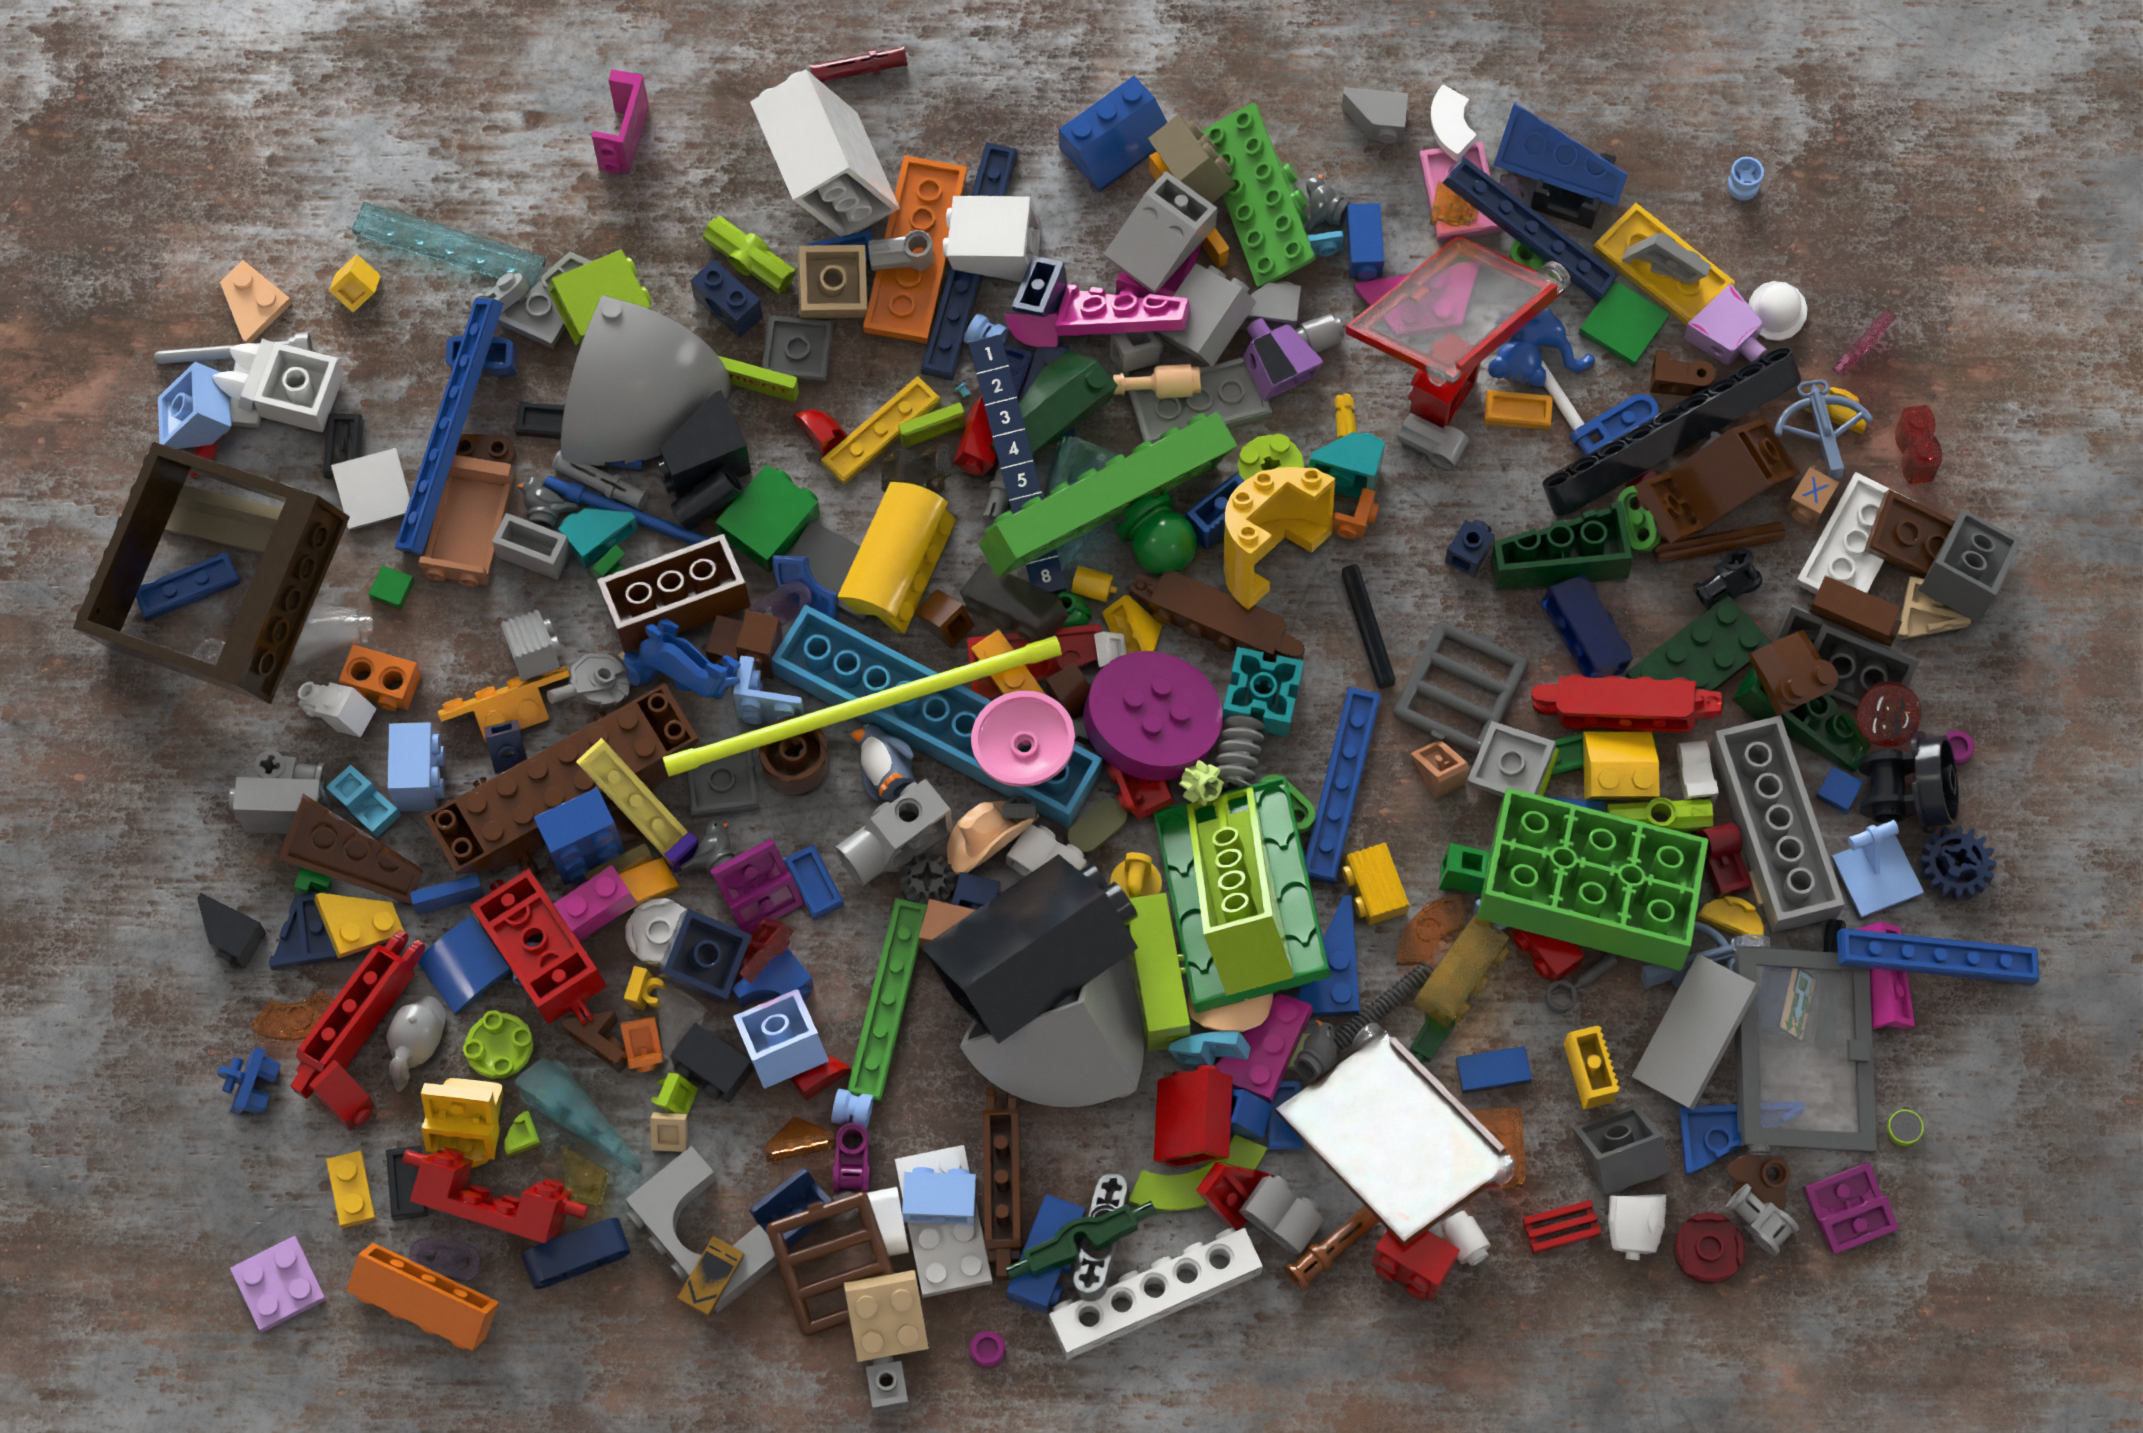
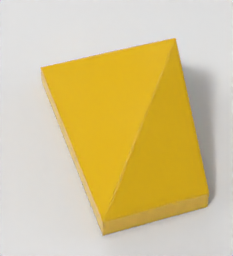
(1136, 624)

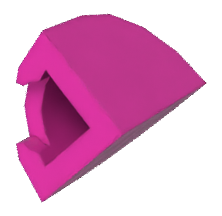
(1033, 329)

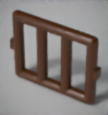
(787, 1261)

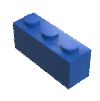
(1045, 1290)

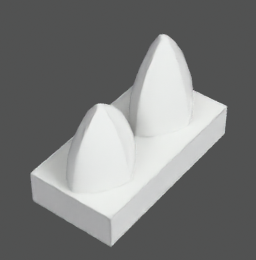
(243, 385)

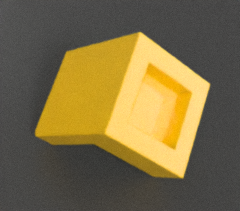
(354, 283)

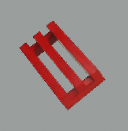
(1590, 1218)

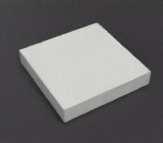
(372, 488)

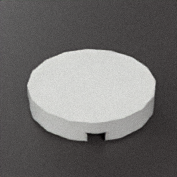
(651, 929)

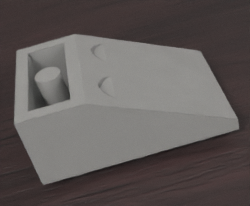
(1161, 232)

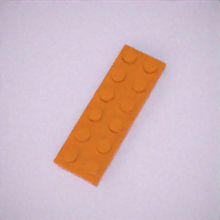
(907, 298)

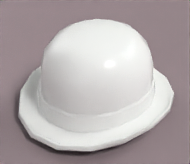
(1780, 309)

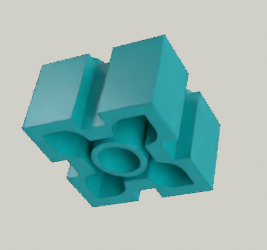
(1280, 681)

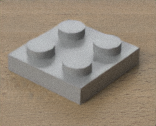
(1511, 760)

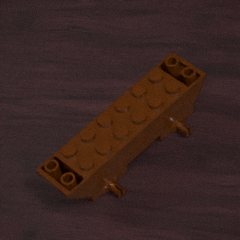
(496, 819)

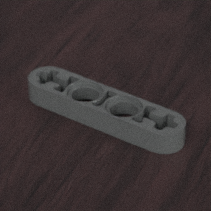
(1102, 1265)

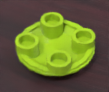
(498, 1045)

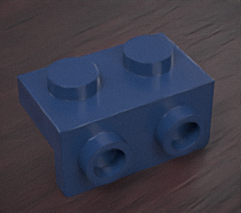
(790, 1199)

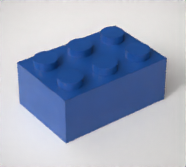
(580, 836)

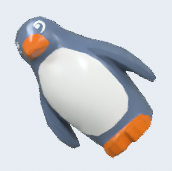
(884, 762)

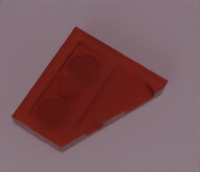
(766, 941)

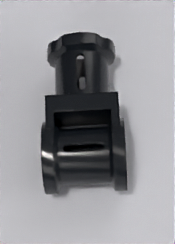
(1729, 578)

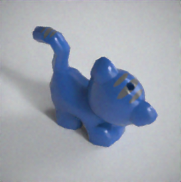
(1520, 358)

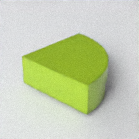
(521, 1135)

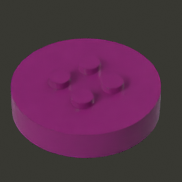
(1152, 715)

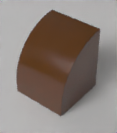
(945, 618)
(1069, 689)

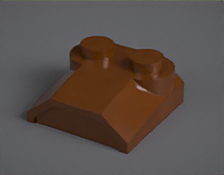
(1793, 672)

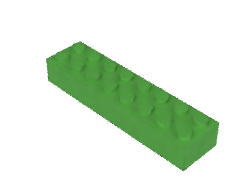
(1105, 494)

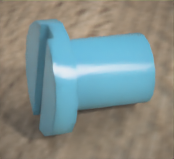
(963, 390)

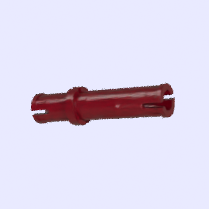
(860, 64)

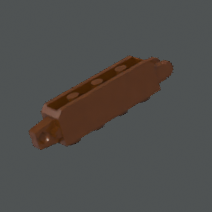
(1214, 616)
(1002, 1183)

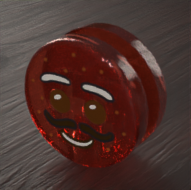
(1889, 714)

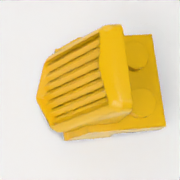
(462, 1117)

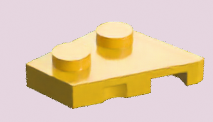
(356, 922)

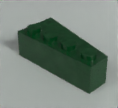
(1586, 545)

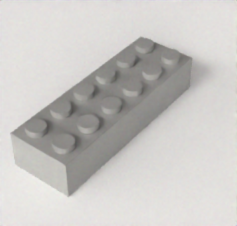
(1776, 824)

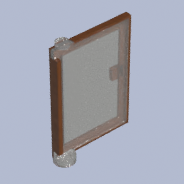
(1396, 1136)

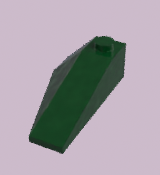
(1063, 397)
(1815, 725)

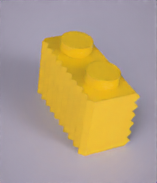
(1376, 884)
(1591, 1067)

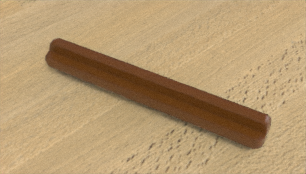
(1720, 542)

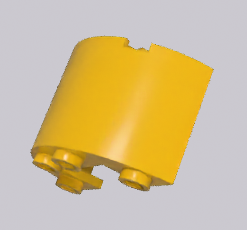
(1266, 510)

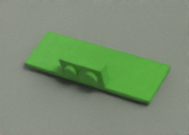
(1265, 200)

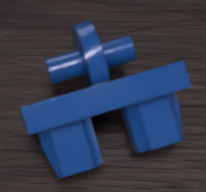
(256, 1067)

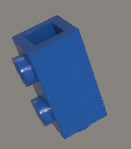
(1364, 240)

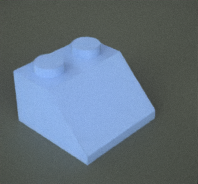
(193, 410)

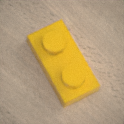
(351, 1189)

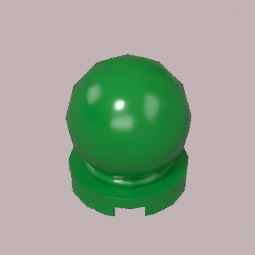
(1159, 536)

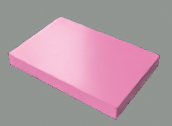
(1436, 167)

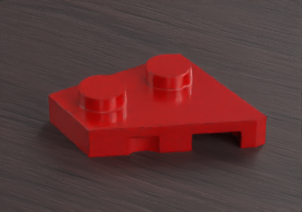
(1227, 1189)

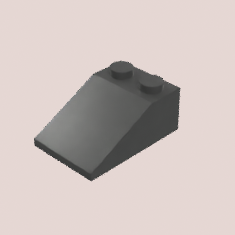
(1970, 566)

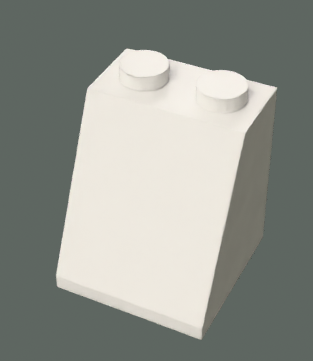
(992, 235)

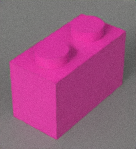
(595, 903)

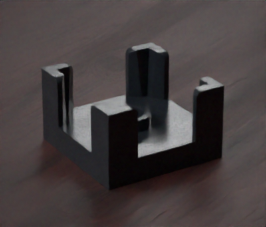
(1567, 204)

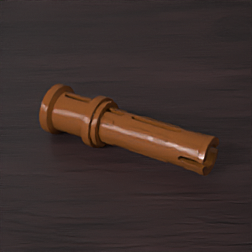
(1317, 1256)

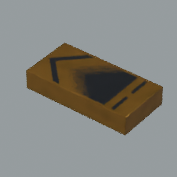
(710, 1276)

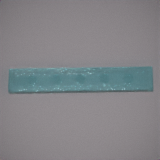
(446, 244)

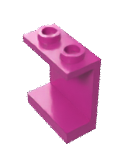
(629, 97)

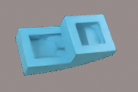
(363, 801)
(1203, 1048)

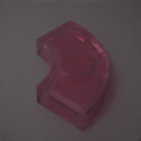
(1864, 342)

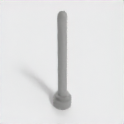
(301, 341)

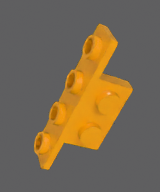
(513, 702)

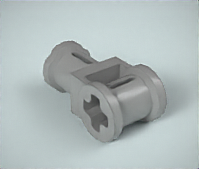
(287, 767)
(1764, 1221)

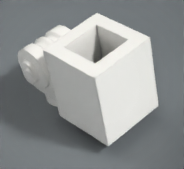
(338, 706)

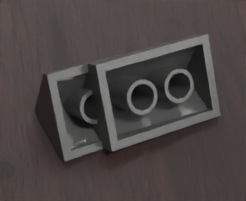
(1856, 658)

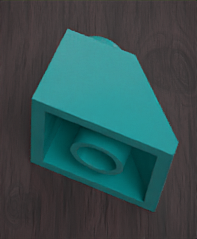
(1352, 461)

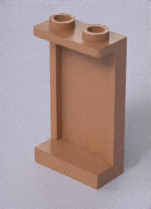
(467, 521)

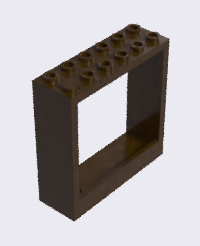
(274, 602)

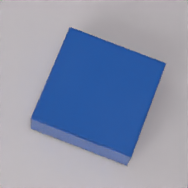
(1839, 789)

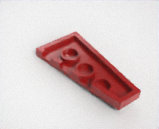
(1076, 646)

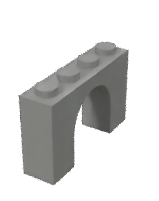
(659, 1205)

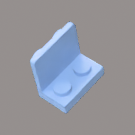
(759, 706)

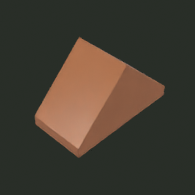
(1441, 768)

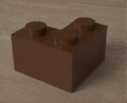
(754, 637)

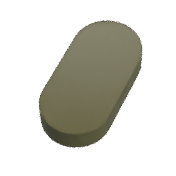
(1097, 826)

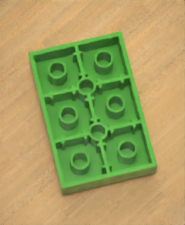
(1593, 879)

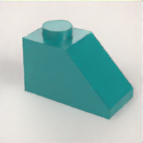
(596, 532)

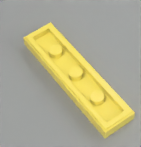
(632, 796)

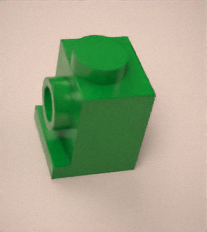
(1463, 868)

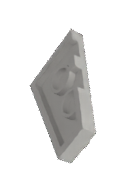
(535, 312)

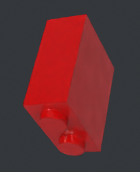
(1193, 1117)

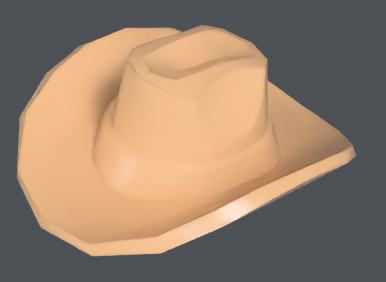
(982, 835)
(1235, 1016)

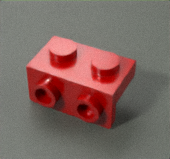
(1140, 795)

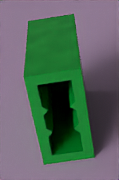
(768, 516)

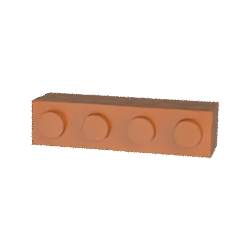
(422, 1297)

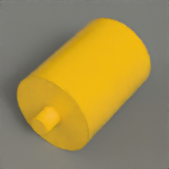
(1093, 584)

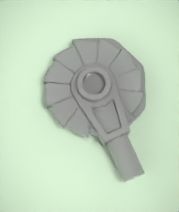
(596, 679)

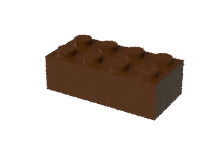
(681, 586)

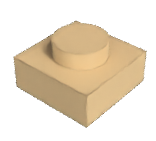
(669, 1132)

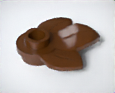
(1752, 1171)

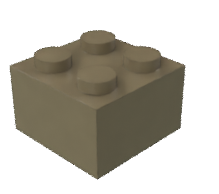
(1193, 158)

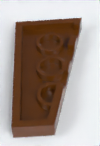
(344, 852)

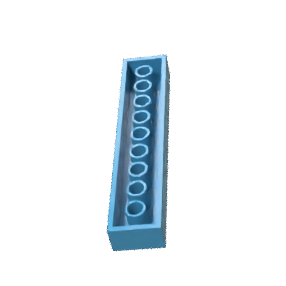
(846, 665)

